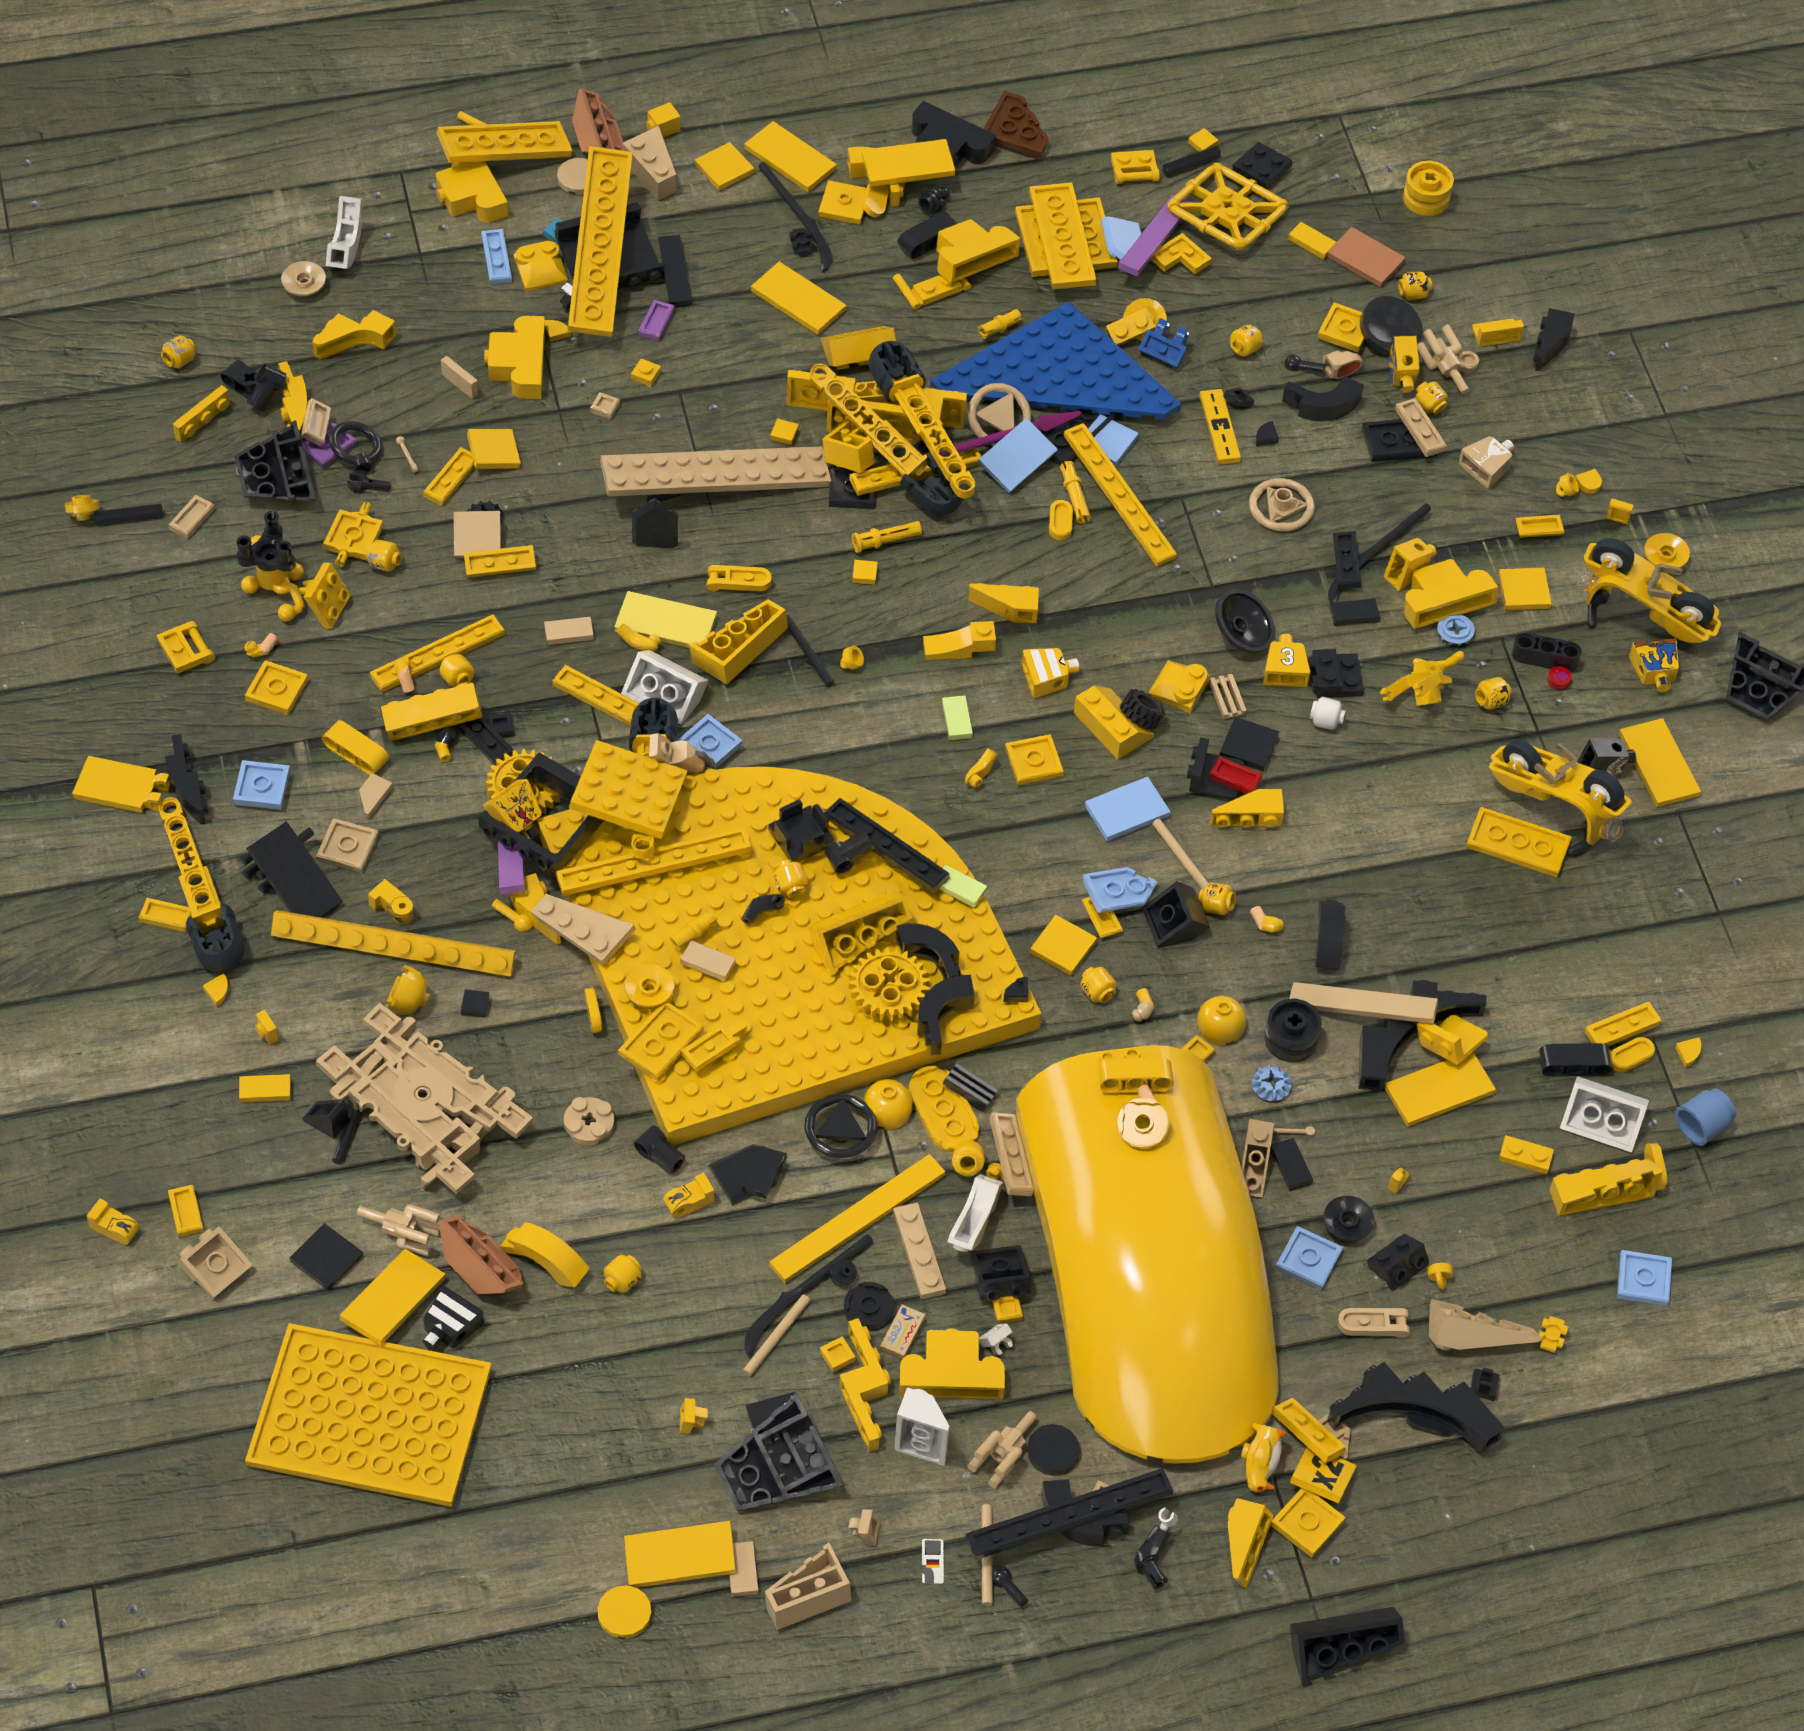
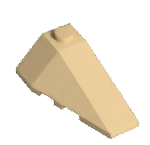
(1460, 1330)

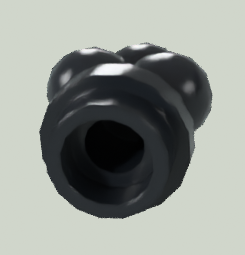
(934, 199)

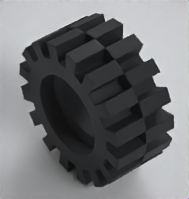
(1142, 709)

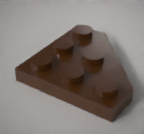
(1016, 126)

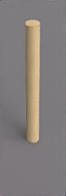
(1180, 853)
(776, 1335)
(987, 1590)

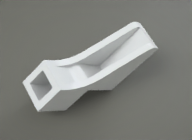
(974, 1217)

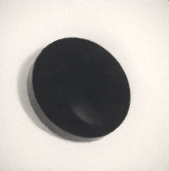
(1388, 318)

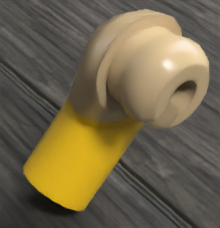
(1145, 1007)

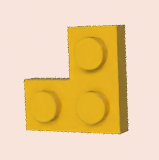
(1181, 250)

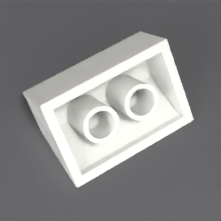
(661, 678)
(1604, 1114)
(921, 1427)

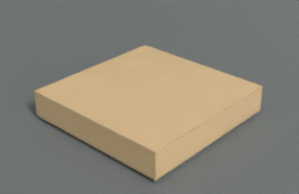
(476, 532)
(347, 845)

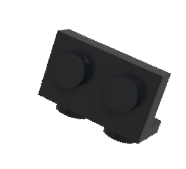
(1399, 1260)

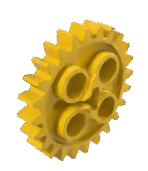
(507, 771)
(873, 972)

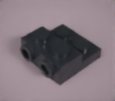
(1335, 674)
(1000, 1272)

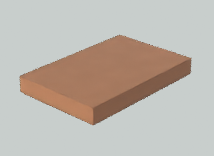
(1366, 257)

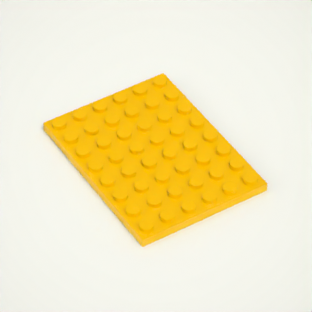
(369, 1414)

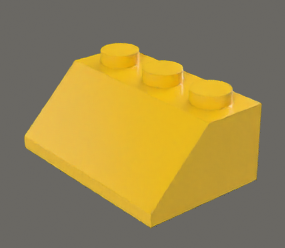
(855, 346)
(1102, 715)

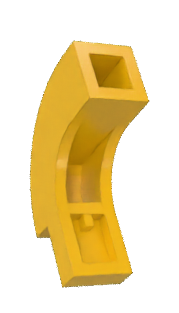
(857, 170)
(548, 1251)

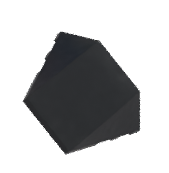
(276, 468)
(1762, 679)

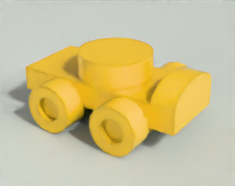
(1551, 1337)

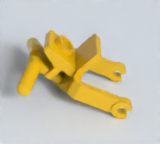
(1425, 679)

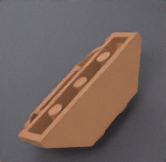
(595, 123)
(478, 1257)

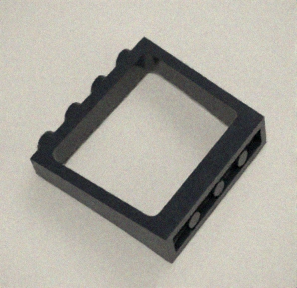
(562, 781)

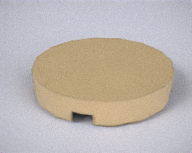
(572, 175)

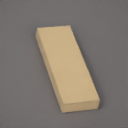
(1420, 427)

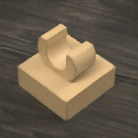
(866, 1527)

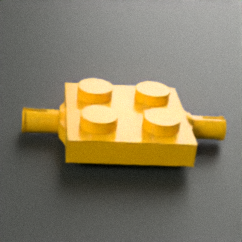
(352, 534)

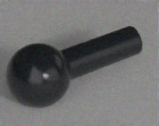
(1294, 363)
(1002, 1578)

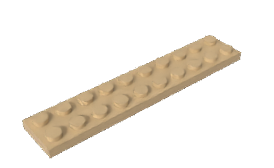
(715, 471)

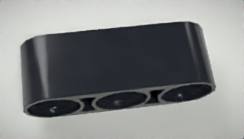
(924, 235)
(1546, 651)
(1576, 1059)

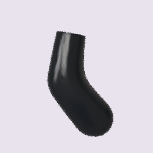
(762, 904)

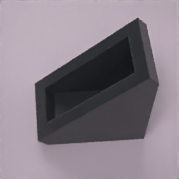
(328, 1117)

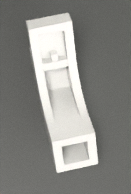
(346, 239)

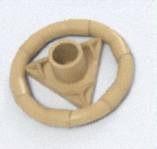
(998, 414)
(1282, 504)

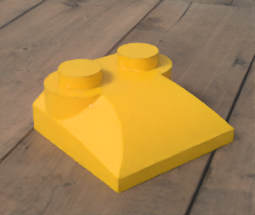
(540, 265)
(1180, 685)

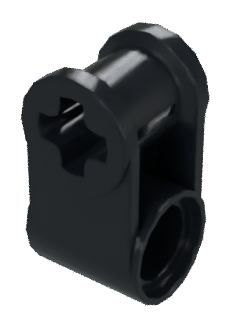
(240, 378)

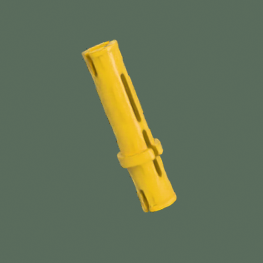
(1073, 485)

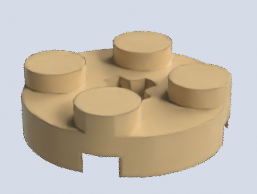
(588, 1108)

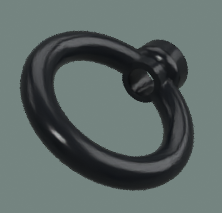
(361, 460)

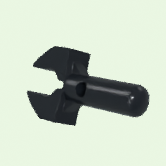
(364, 482)

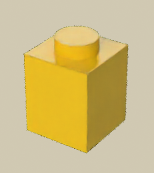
(666, 118)

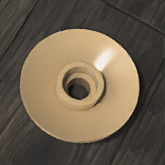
(303, 278)

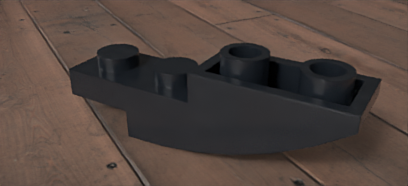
(185, 782)

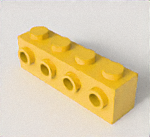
(431, 711)

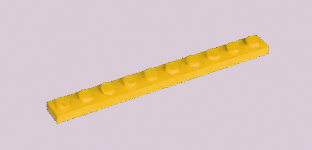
(393, 943)

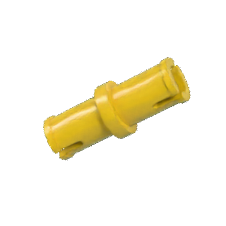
(1000, 323)
(693, 929)

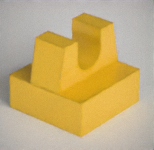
(691, 1416)

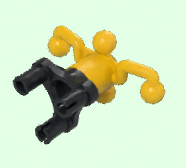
(273, 565)

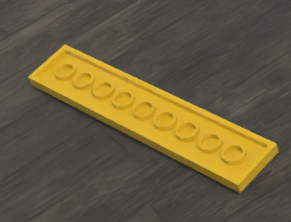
(600, 241)

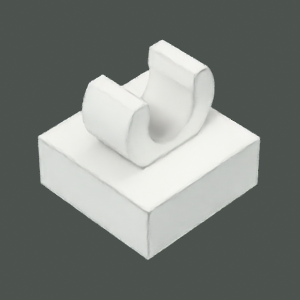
(995, 1336)

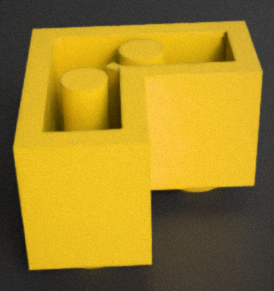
(848, 448)

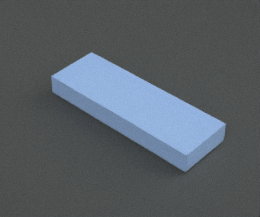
(496, 257)

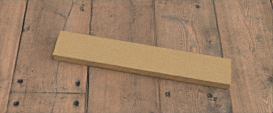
(1367, 1002)

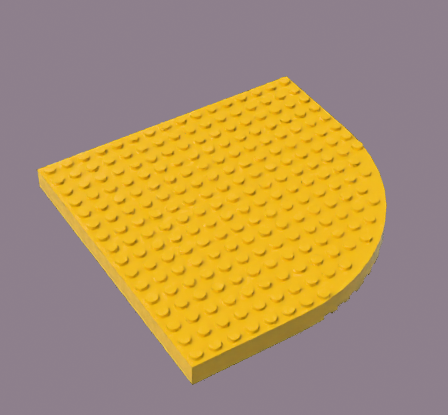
(800, 1021)

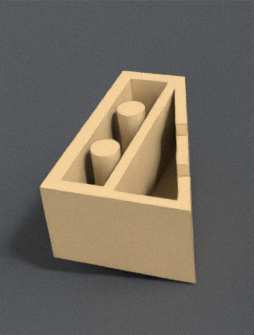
(652, 163)
(808, 1590)

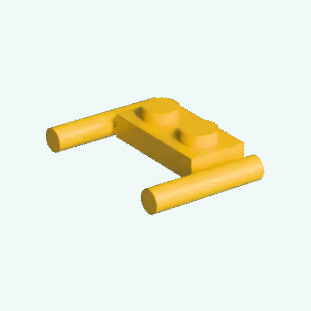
(930, 289)

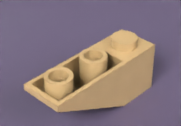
(1256, 1155)

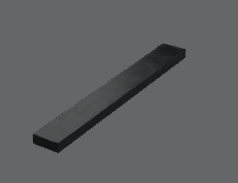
(1069, 1514)

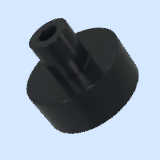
(842, 1272)

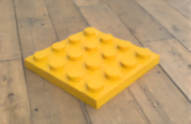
(1091, 215)
(628, 789)

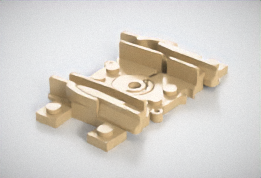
(389, 1081)

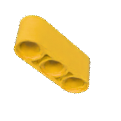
(355, 747)
(1129, 1074)

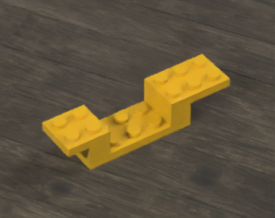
(804, 394)

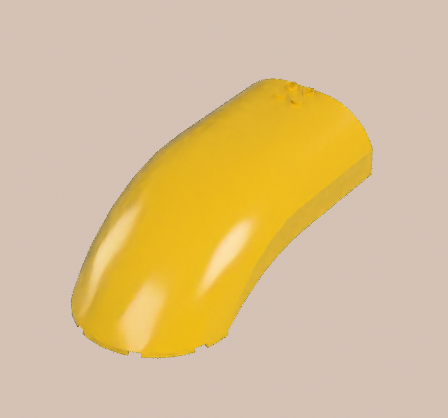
(1152, 1260)

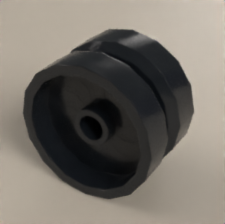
(1292, 1030)

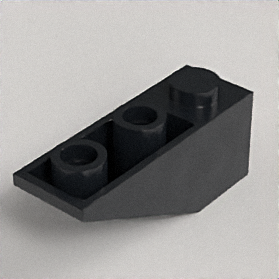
(1556, 335)

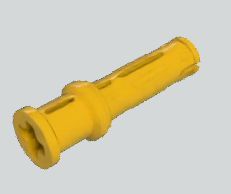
(876, 537)

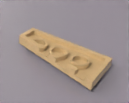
(586, 929)

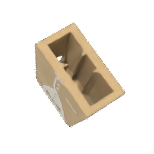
(1487, 460)

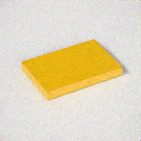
(660, 1040)

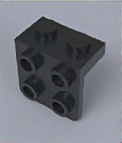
(1200, 773)

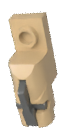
(679, 754)

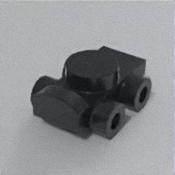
(801, 242)

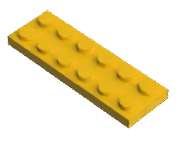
(504, 142)
(1062, 236)

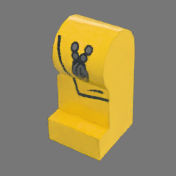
(392, 901)
(690, 1196)
(112, 1223)

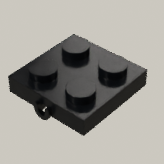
(1262, 165)

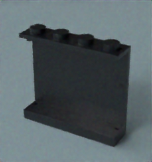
(637, 256)

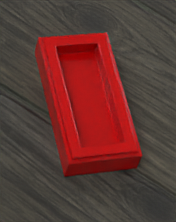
(1235, 776)

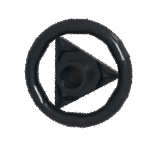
(840, 1126)

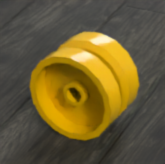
(1428, 188)

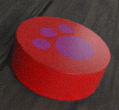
(1559, 677)

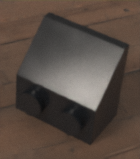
(1175, 915)

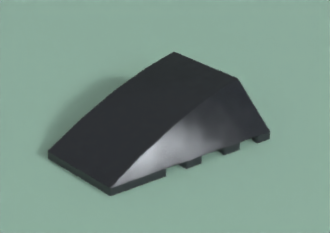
(778, 1460)

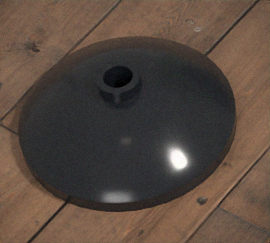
(1244, 621)

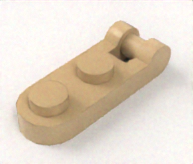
(1374, 1322)

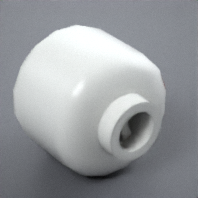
(1327, 713)

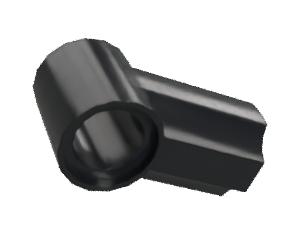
(268, 382)
(843, 854)
(655, 1145)

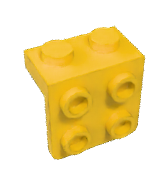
(1452, 1038)

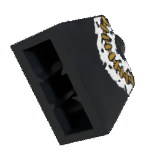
(1607, 755)

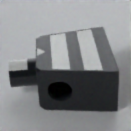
(450, 1320)

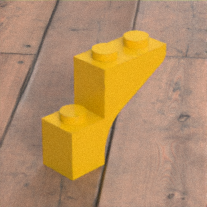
(345, 333)

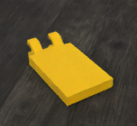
(120, 785)

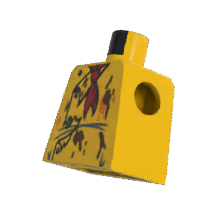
(516, 808)

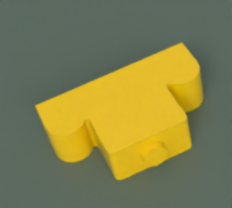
(470, 188)
(970, 249)
(519, 357)
(1445, 591)
(953, 1368)

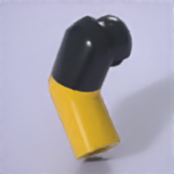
(445, 737)

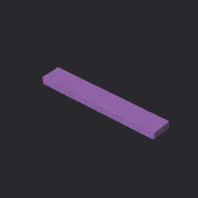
(1150, 241)

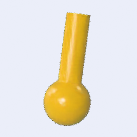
(521, 921)

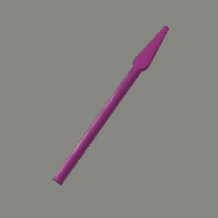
(1043, 423)

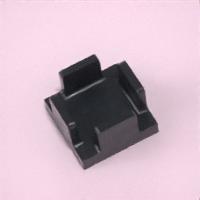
(801, 830)

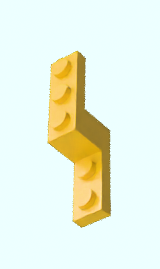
(864, 1384)

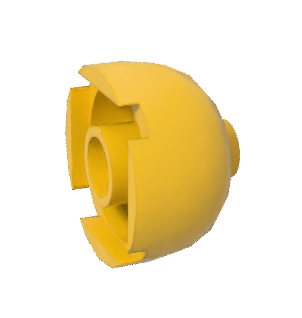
(408, 992)
(1221, 1020)
(889, 1103)

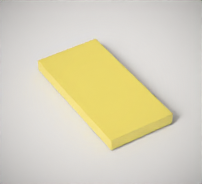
(669, 620)

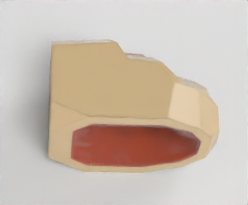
(1341, 364)

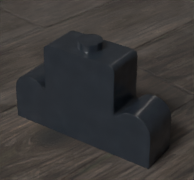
(962, 137)

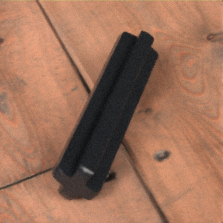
(1191, 160)
(128, 514)

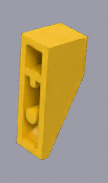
(1247, 1531)

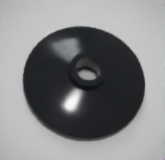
(1348, 1209)

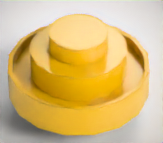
(82, 507)

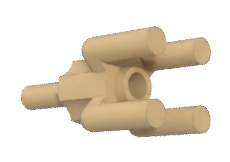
(1445, 357)
(405, 1226)
(1004, 1448)

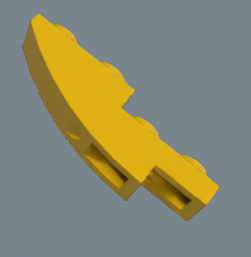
(294, 398)

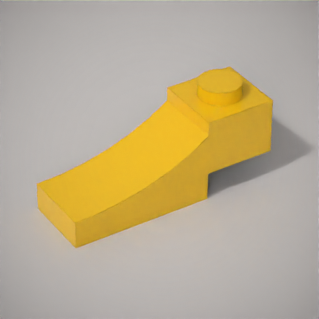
(961, 643)

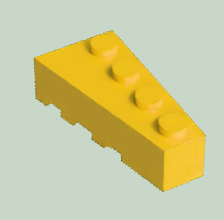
(740, 642)

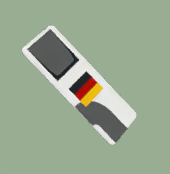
(932, 1561)

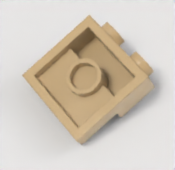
(214, 1262)

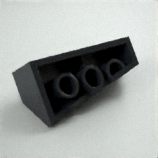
(1343, 1640)

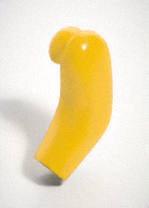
(636, 640)
(981, 768)

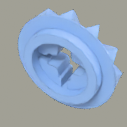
(1462, 624)
(1263, 1087)

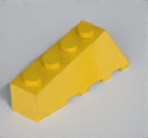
(857, 929)
(1605, 1186)

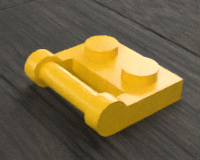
(1134, 166)
(180, 652)

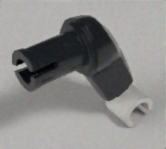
(1152, 1549)

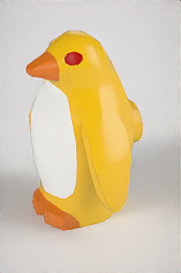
(1262, 1456)

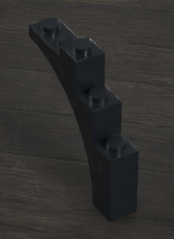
(1381, 1044)
(1420, 1396)

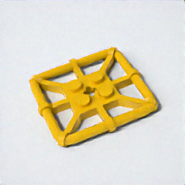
(1238, 211)

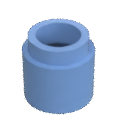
(1705, 1116)

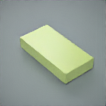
(957, 717)
(963, 887)

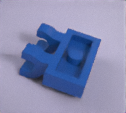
(1162, 348)

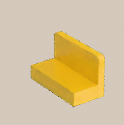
(1498, 332)

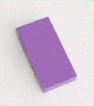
(656, 320)

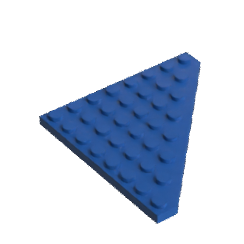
(1065, 365)

